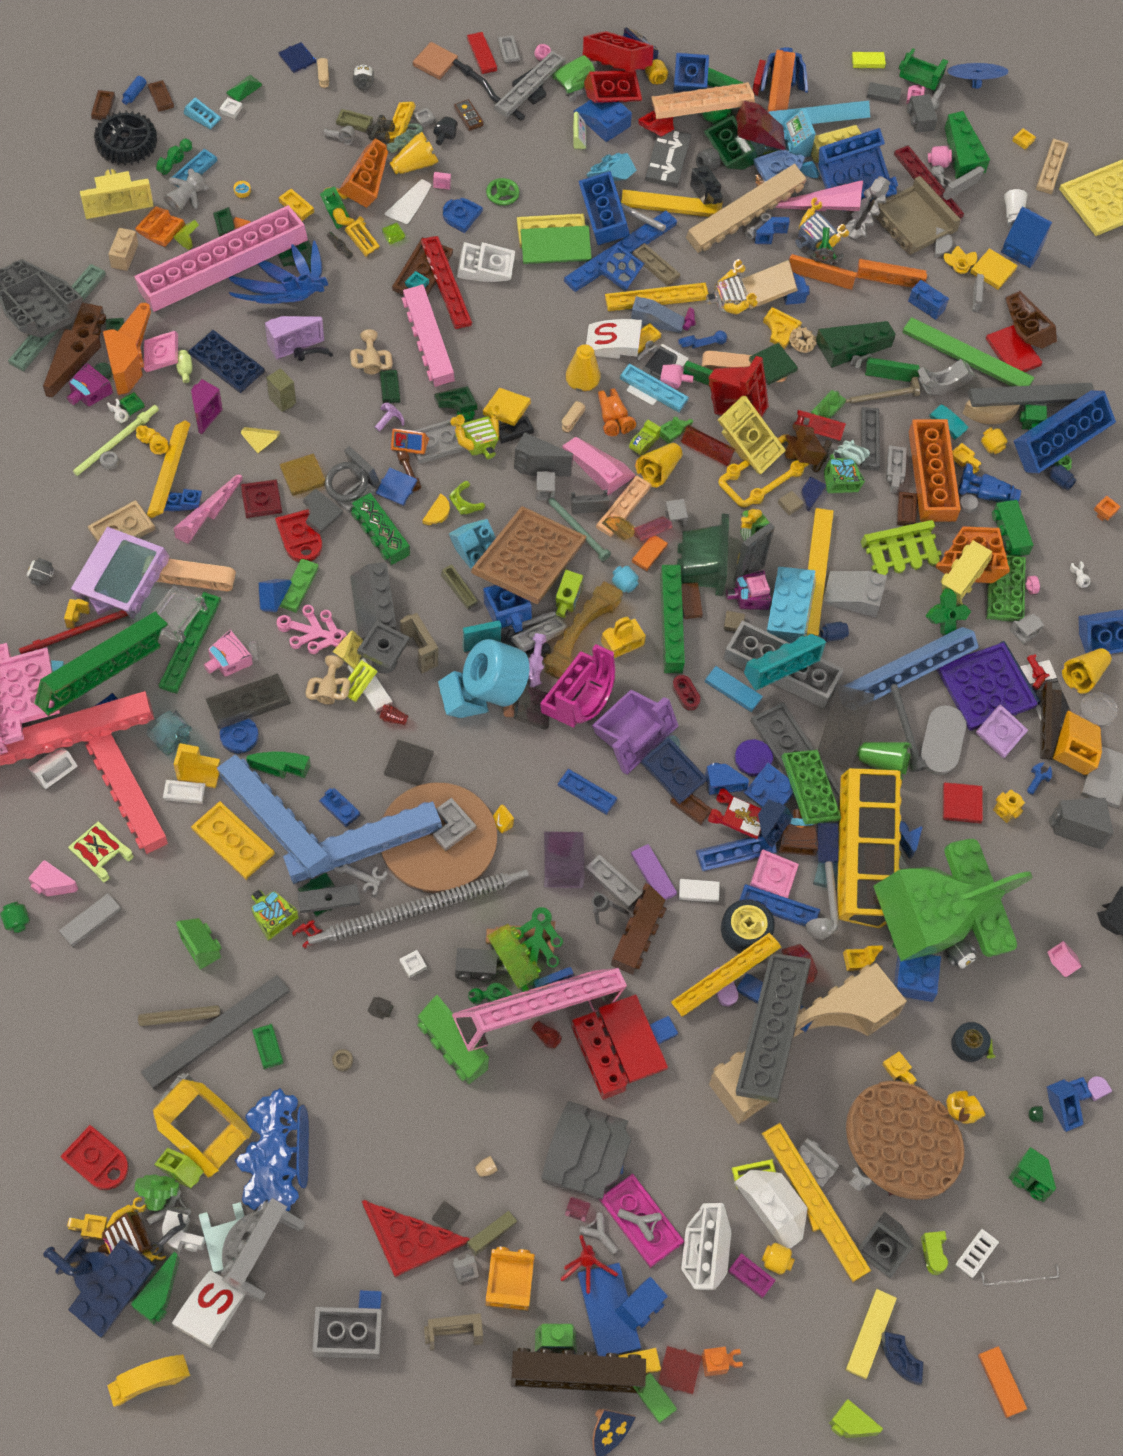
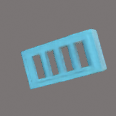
(200, 107)

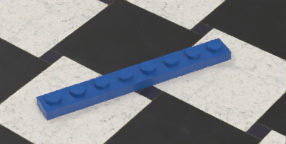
(644, 234)

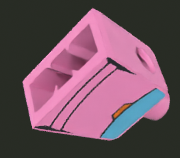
(228, 655)

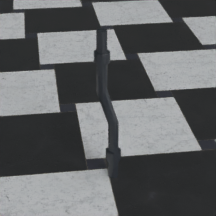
(468, 71)

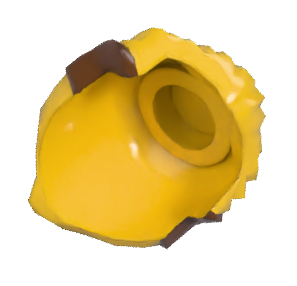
(964, 1107)

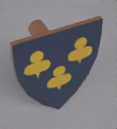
(610, 1430)

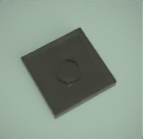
(528, 708)
(409, 763)

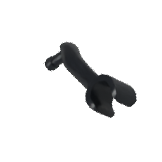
(300, 352)
(169, 1235)

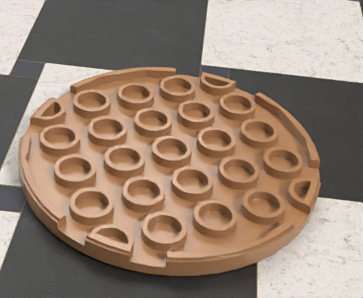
(423, 861)
(905, 1140)

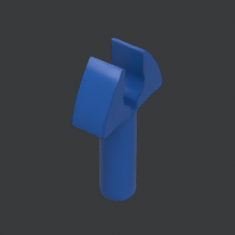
(1039, 777)

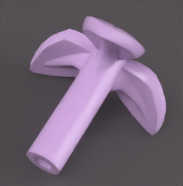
(392, 411)

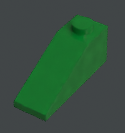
(156, 1295)

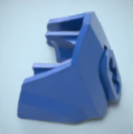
(799, 71)

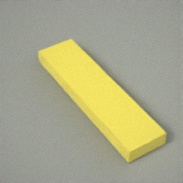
(871, 1334)

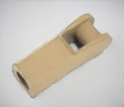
(323, 72)
(572, 416)

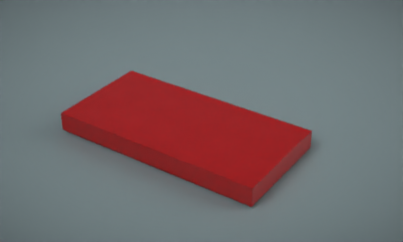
(632, 1038)

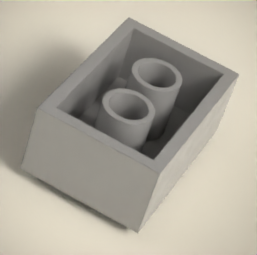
(347, 1332)

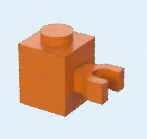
(717, 1361)

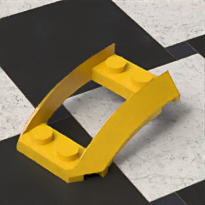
(221, 1147)

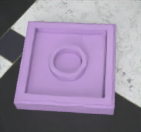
(1001, 731)

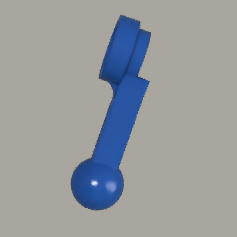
(719, 337)

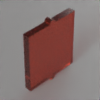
(679, 1370)

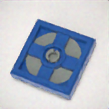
(621, 267)

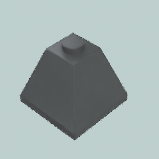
(886, 1245)

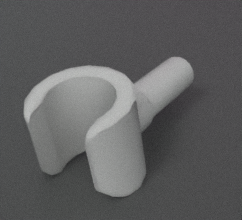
(647, 349)
(857, 360)

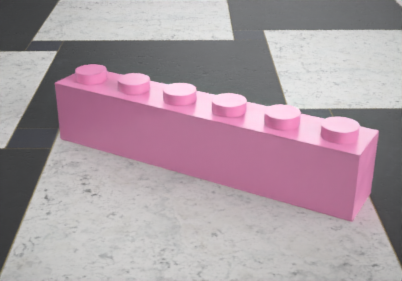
(429, 336)

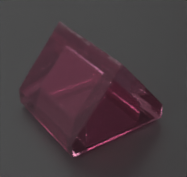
(577, 1209)

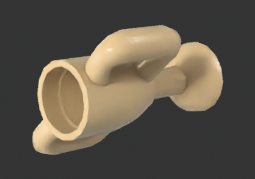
(371, 357)
(328, 685)

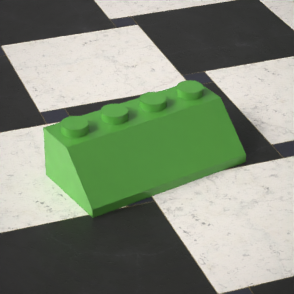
(440, 1026)

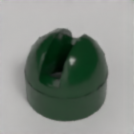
(1036, 1114)

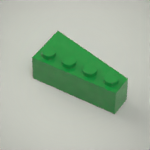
(965, 145)

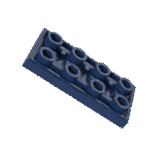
(226, 361)

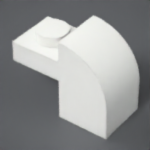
(190, 1241)

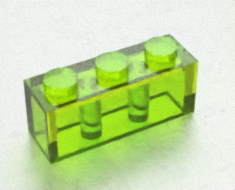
(514, 955)

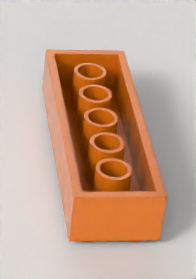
(934, 470)

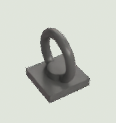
(360, 469)

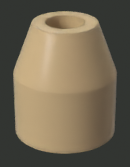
(486, 1167)

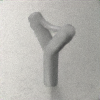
(170, 1206)
(641, 1221)
(599, 1233)

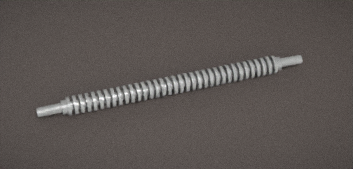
(503, 880)

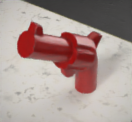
(1038, 672)

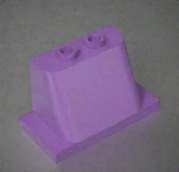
(635, 727)

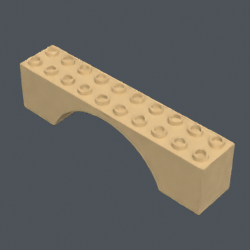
(859, 1004)

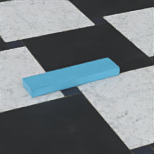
(654, 388)

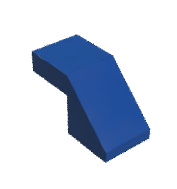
(774, 225)

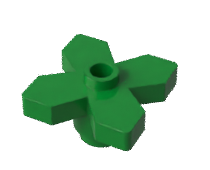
(948, 612)

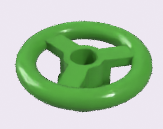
(503, 189)

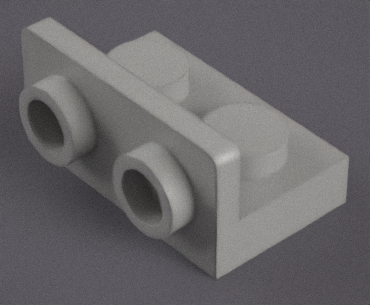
(819, 1163)

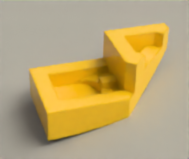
(858, 958)

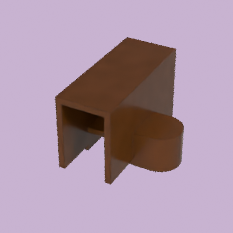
(804, 446)

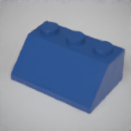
(1102, 631)

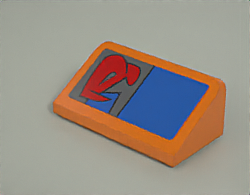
(409, 441)

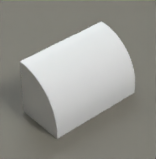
(52, 767)

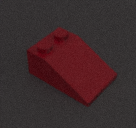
(759, 126)

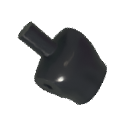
(445, 129)

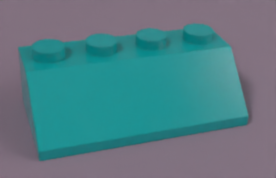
(784, 661)

